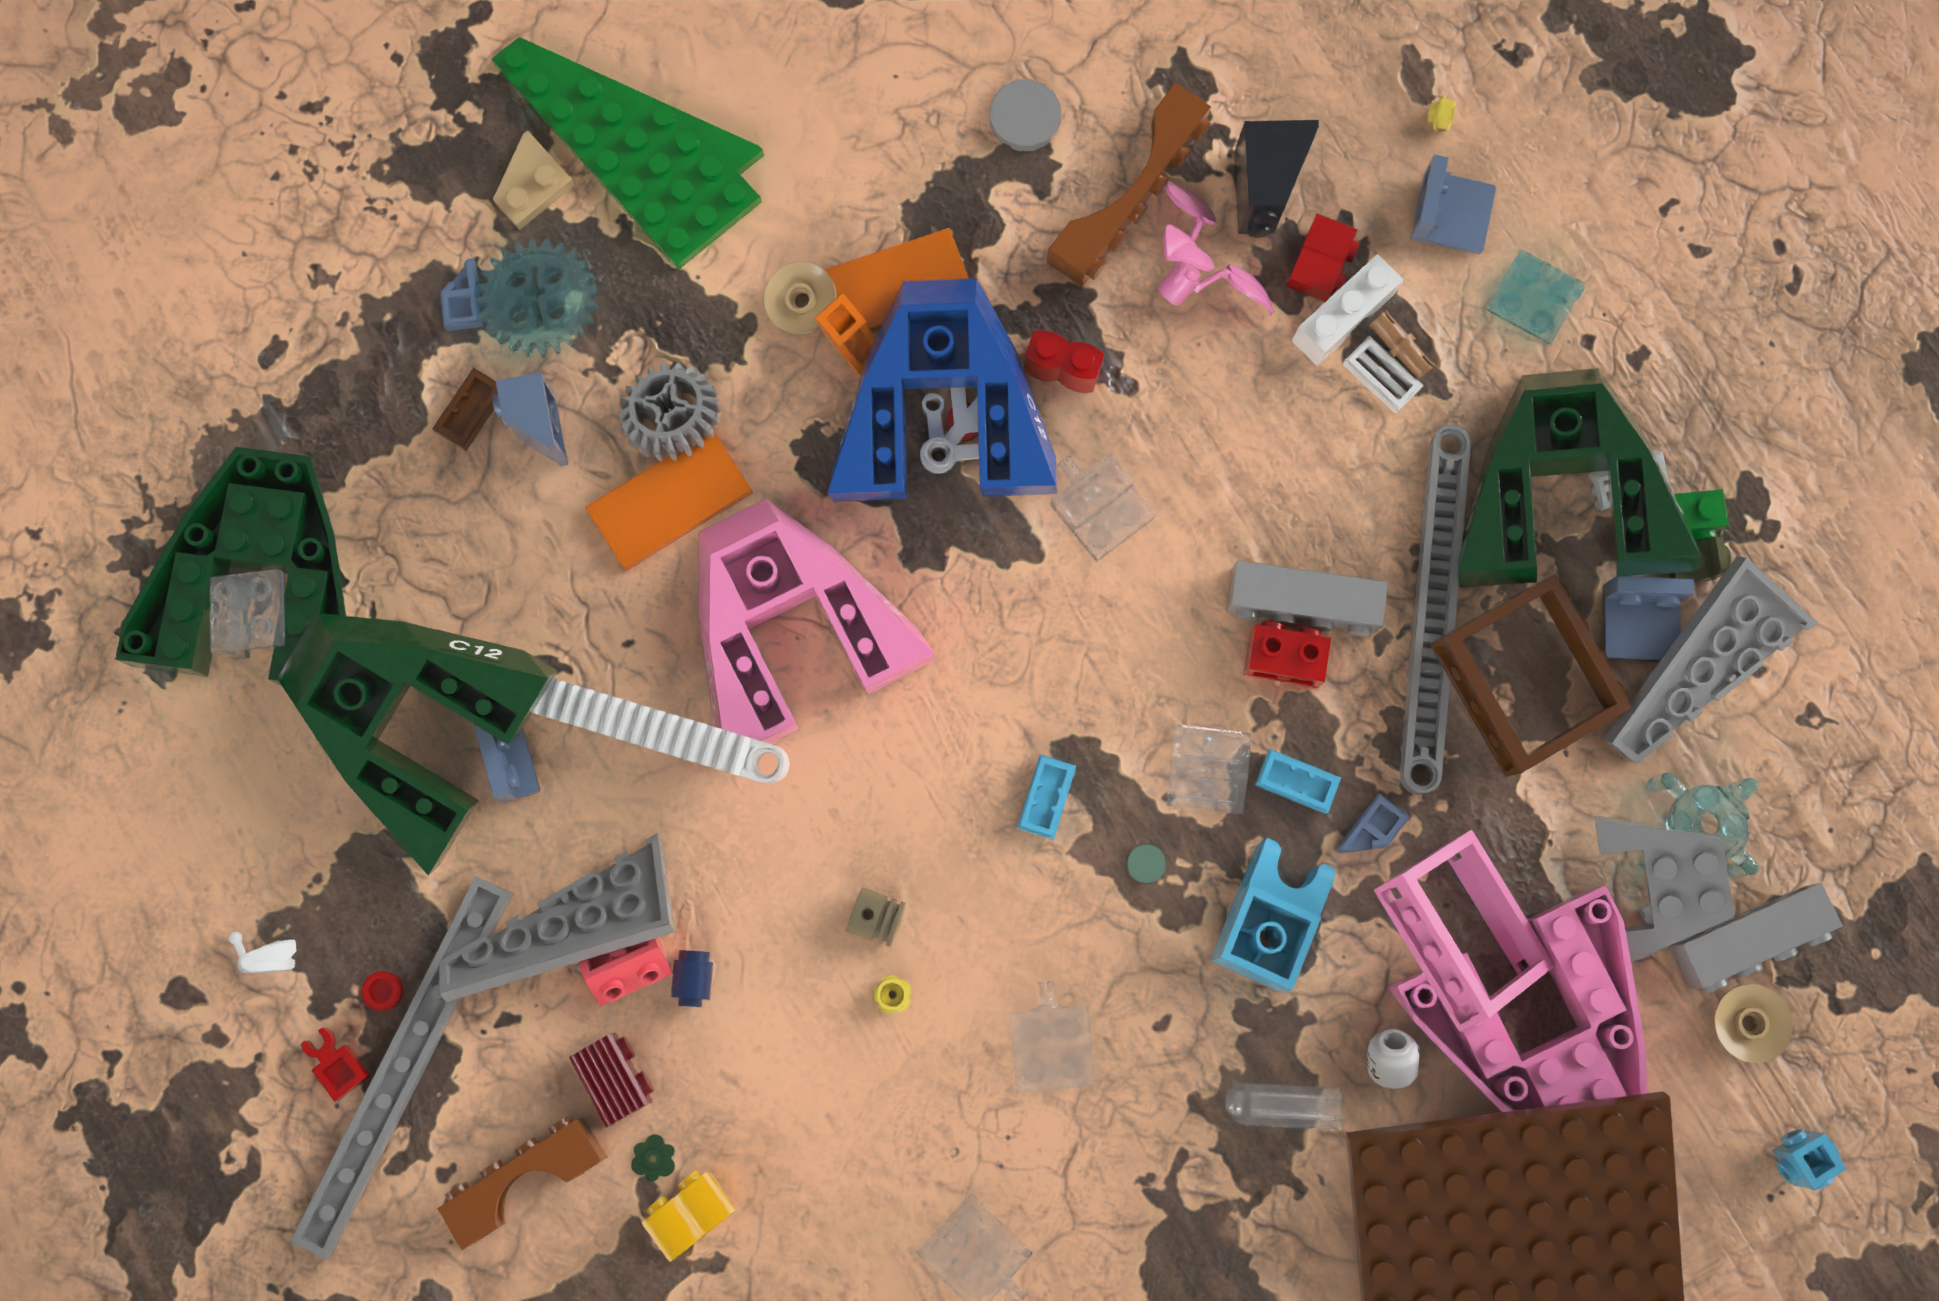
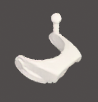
(269, 958)

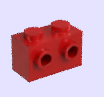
(1287, 654)

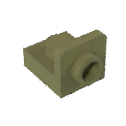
(1713, 561)

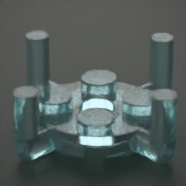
(1724, 804)

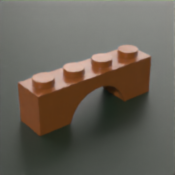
(480, 1208)

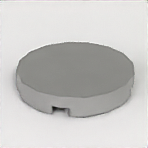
(1025, 115)

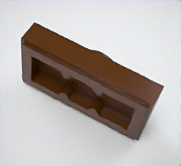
(467, 410)

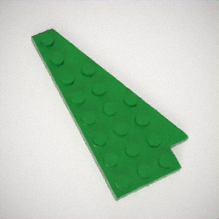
(656, 161)

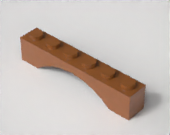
(1087, 240)

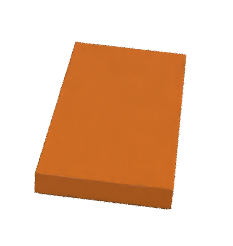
(876, 278)
(668, 501)

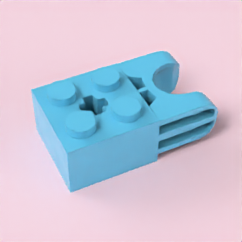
(1272, 907)

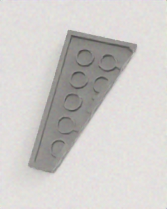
(1716, 651)

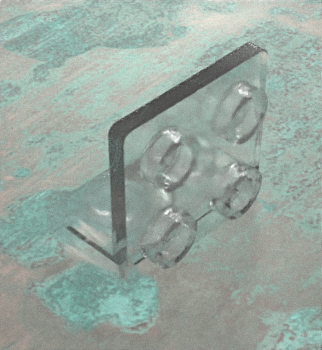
(246, 612)

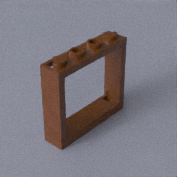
(1483, 705)

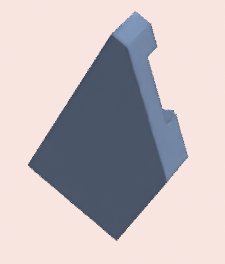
(459, 300)
(1374, 827)

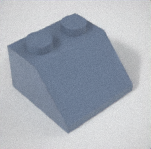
(532, 414)

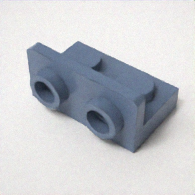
(508, 766)

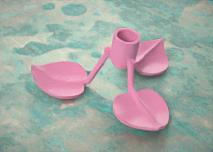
(1189, 257)

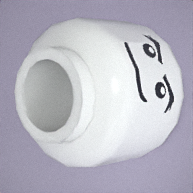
(1393, 1059)

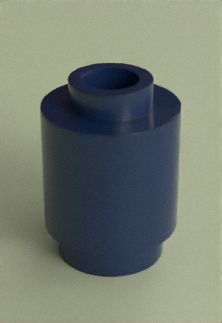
(692, 978)

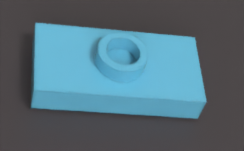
(1297, 781)
(1046, 797)

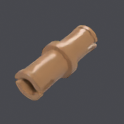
(1402, 345)

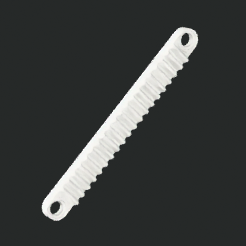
(660, 731)

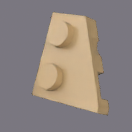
(530, 182)

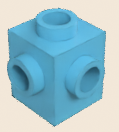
(1819, 1163)

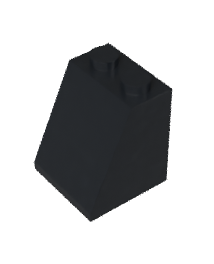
(1266, 170)

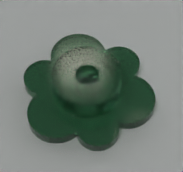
(662, 1166)

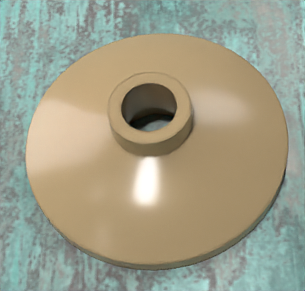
(788, 286)
(1770, 1023)

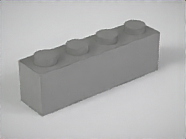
(1307, 597)
(1755, 937)

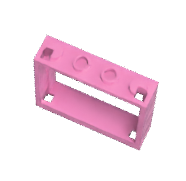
(1436, 949)

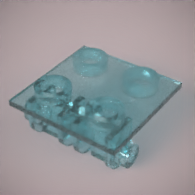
(1535, 296)

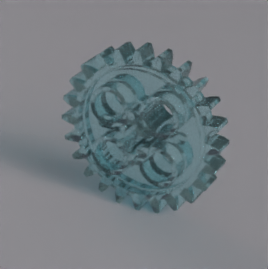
(504, 302)

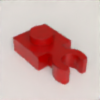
(338, 1069)

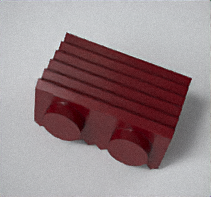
(612, 1079)

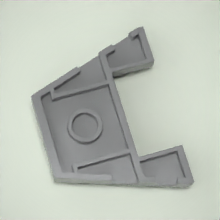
(1683, 878)

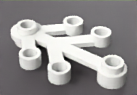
(964, 422)

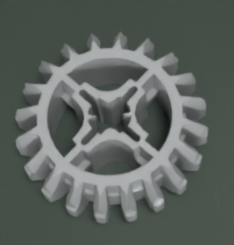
(677, 422)

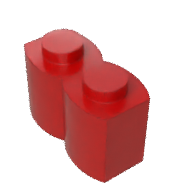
(1322, 258)
(1054, 359)

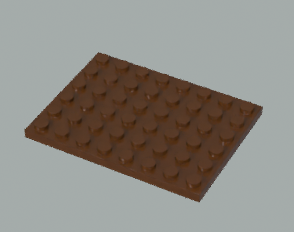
(1521, 1205)

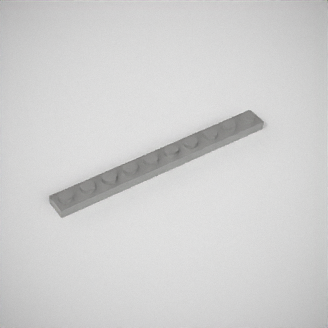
(394, 1080)

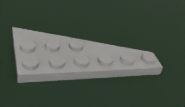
(577, 923)

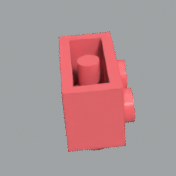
(625, 970)

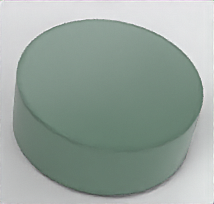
(1146, 864)

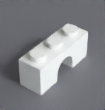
(1346, 309)

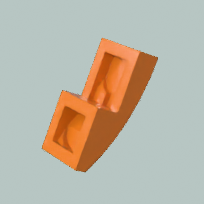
(847, 332)

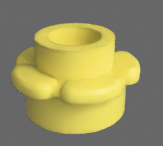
(1442, 113)
(882, 991)

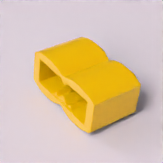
(689, 1215)

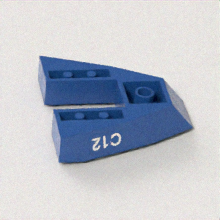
(942, 339)

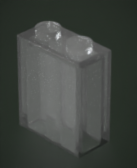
(1285, 1105)

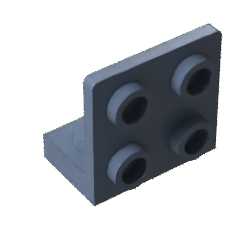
(1452, 209)
(1642, 616)

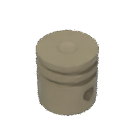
(884, 921)

